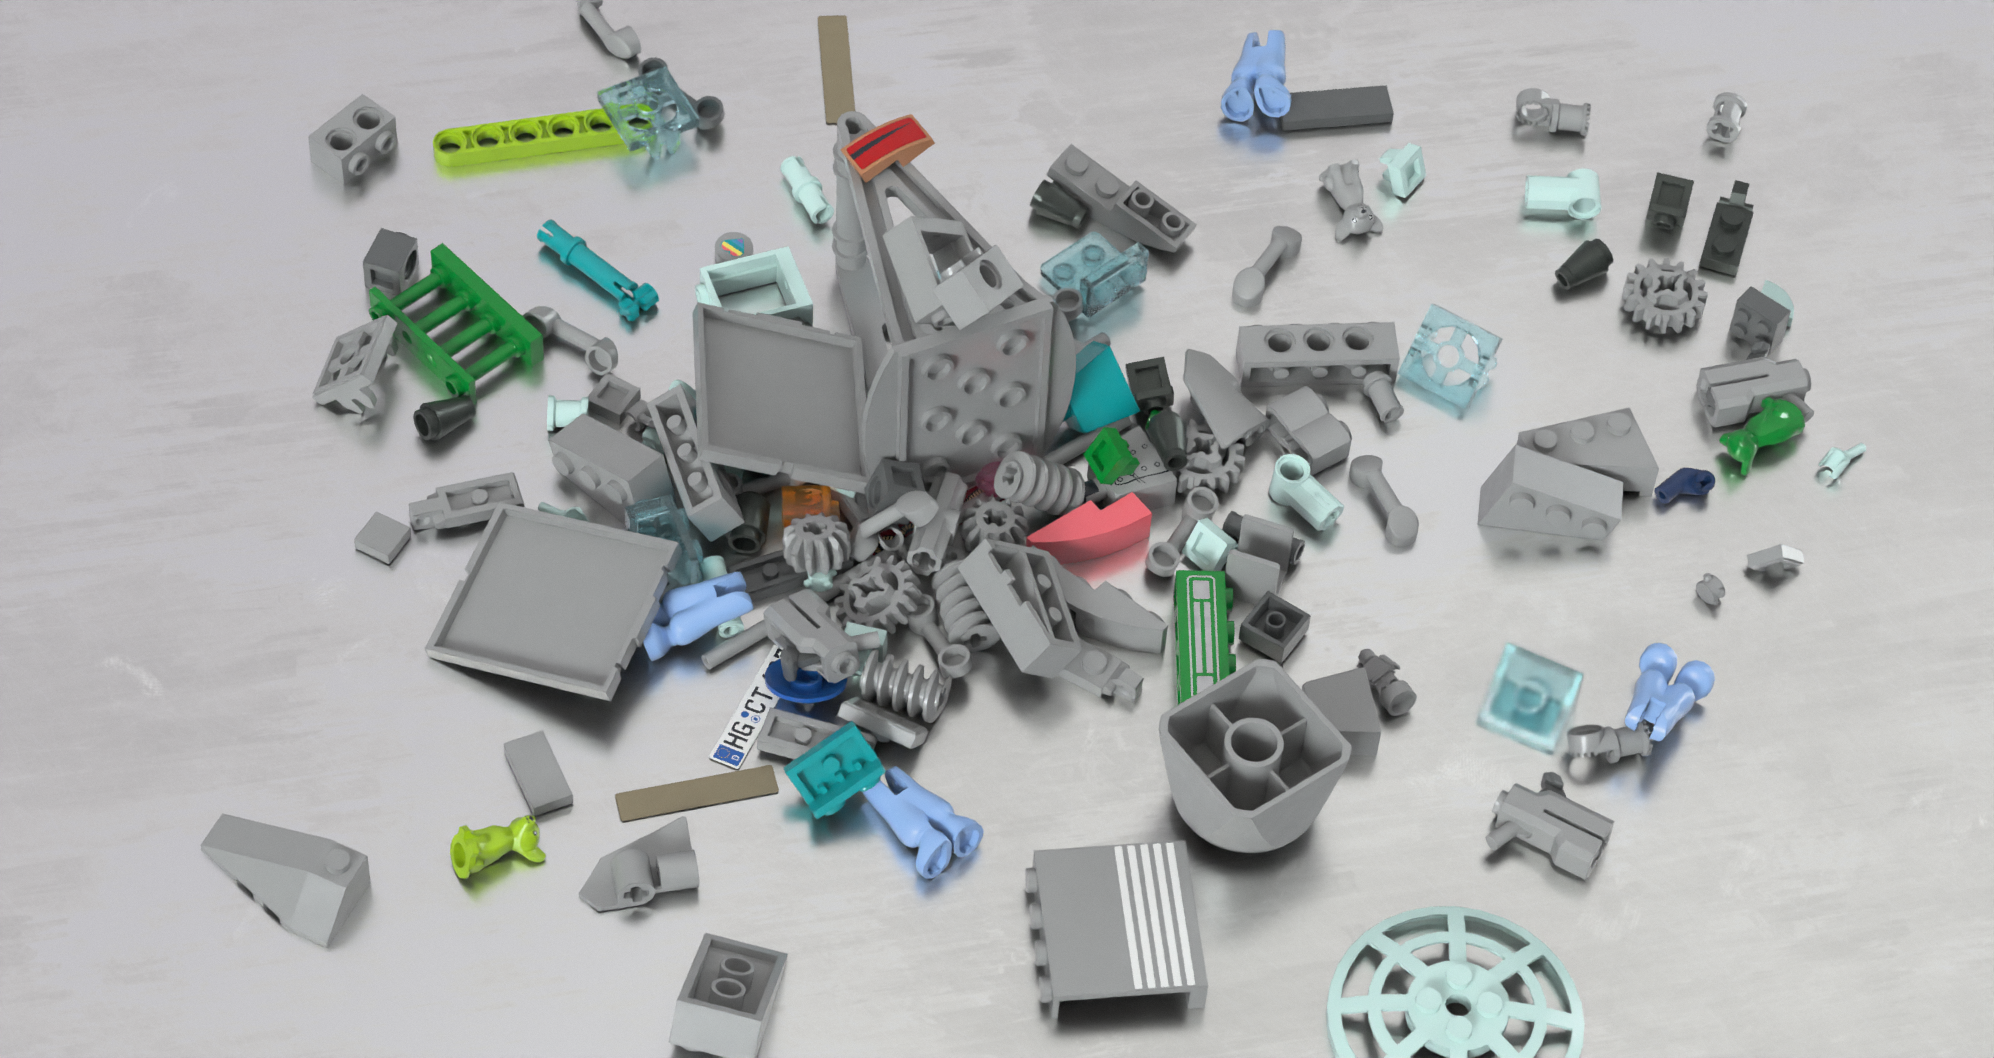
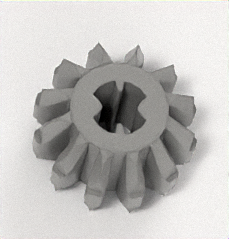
(993, 521)
(816, 544)

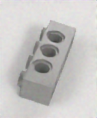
(1315, 353)
(701, 484)

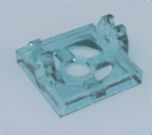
(637, 92)
(1486, 343)

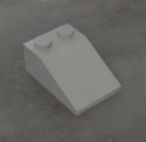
(727, 998)

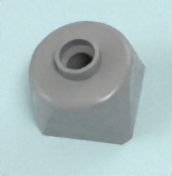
(1251, 759)

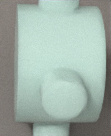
(820, 582)

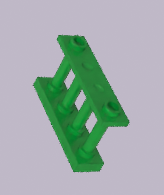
(470, 295)

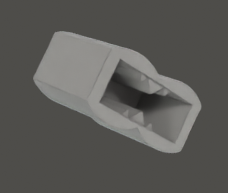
(1308, 429)

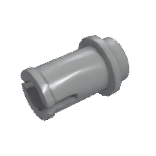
(1378, 387)

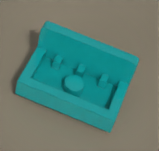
(835, 770)

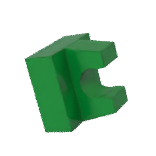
(1110, 456)

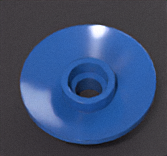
(807, 687)

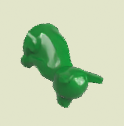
(1771, 426)

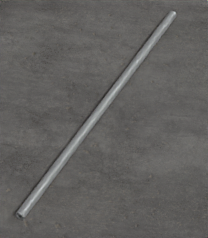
(758, 631)

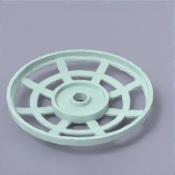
(1453, 983)

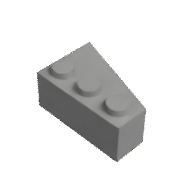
(1601, 443)
(609, 465)
(1024, 604)

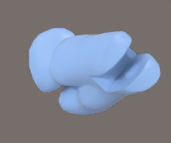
(1260, 71)
(695, 610)
(1663, 703)
(918, 819)

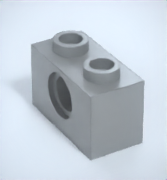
(976, 285)

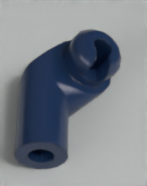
(1685, 481)

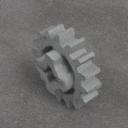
(1664, 295)
(1205, 461)
(879, 594)

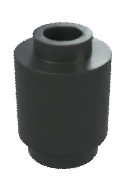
(752, 533)

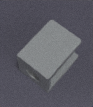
(1260, 559)

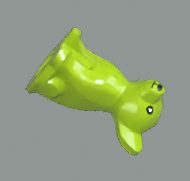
(481, 847)

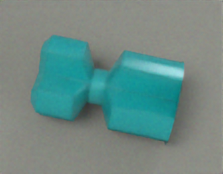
(643, 297)

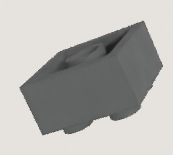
(1759, 319)
(1274, 626)

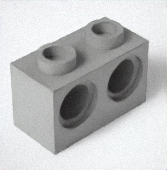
(353, 139)

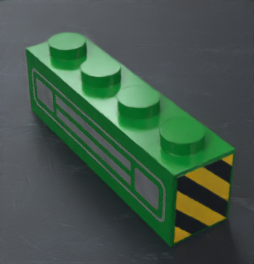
(1202, 631)

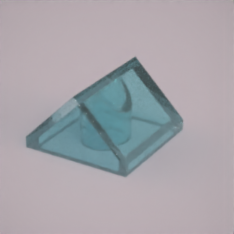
(1531, 696)

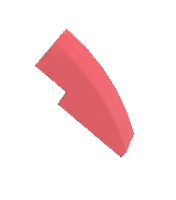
(1093, 532)

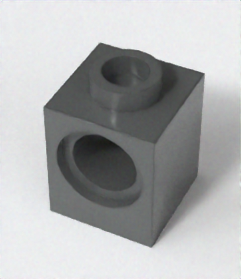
(391, 261)
(891, 482)

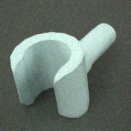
(1839, 459)
(573, 512)

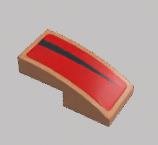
(880, 147)

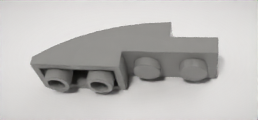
(1123, 208)
(1110, 614)

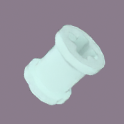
(563, 412)

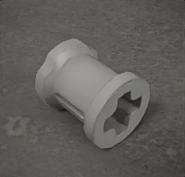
(1726, 117)

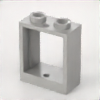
(910, 252)

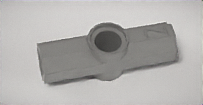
(932, 540)

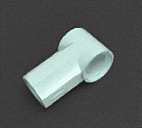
(1576, 193)
(1295, 487)

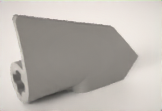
(1219, 399)
(642, 868)

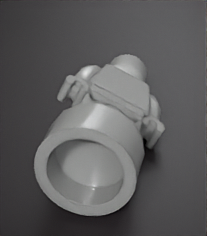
(1395, 693)

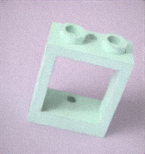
(755, 271)

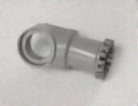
(1552, 112)
(1613, 742)

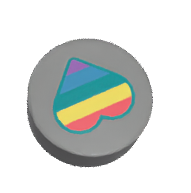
(732, 246)

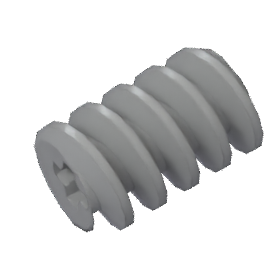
(1039, 483)
(961, 611)
(904, 688)

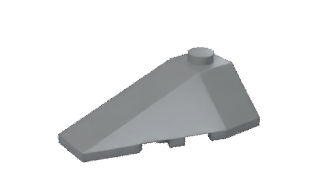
(295, 874)

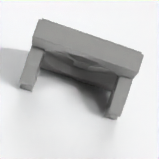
(369, 343)

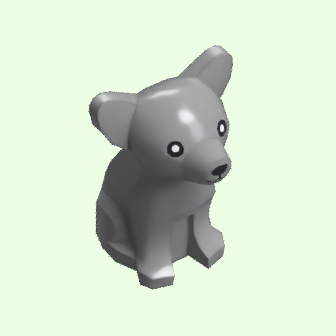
(1348, 192)

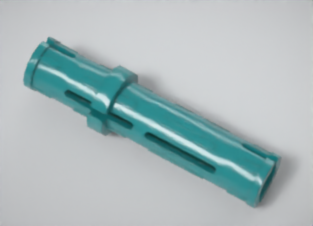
(575, 252)

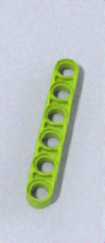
(541, 127)

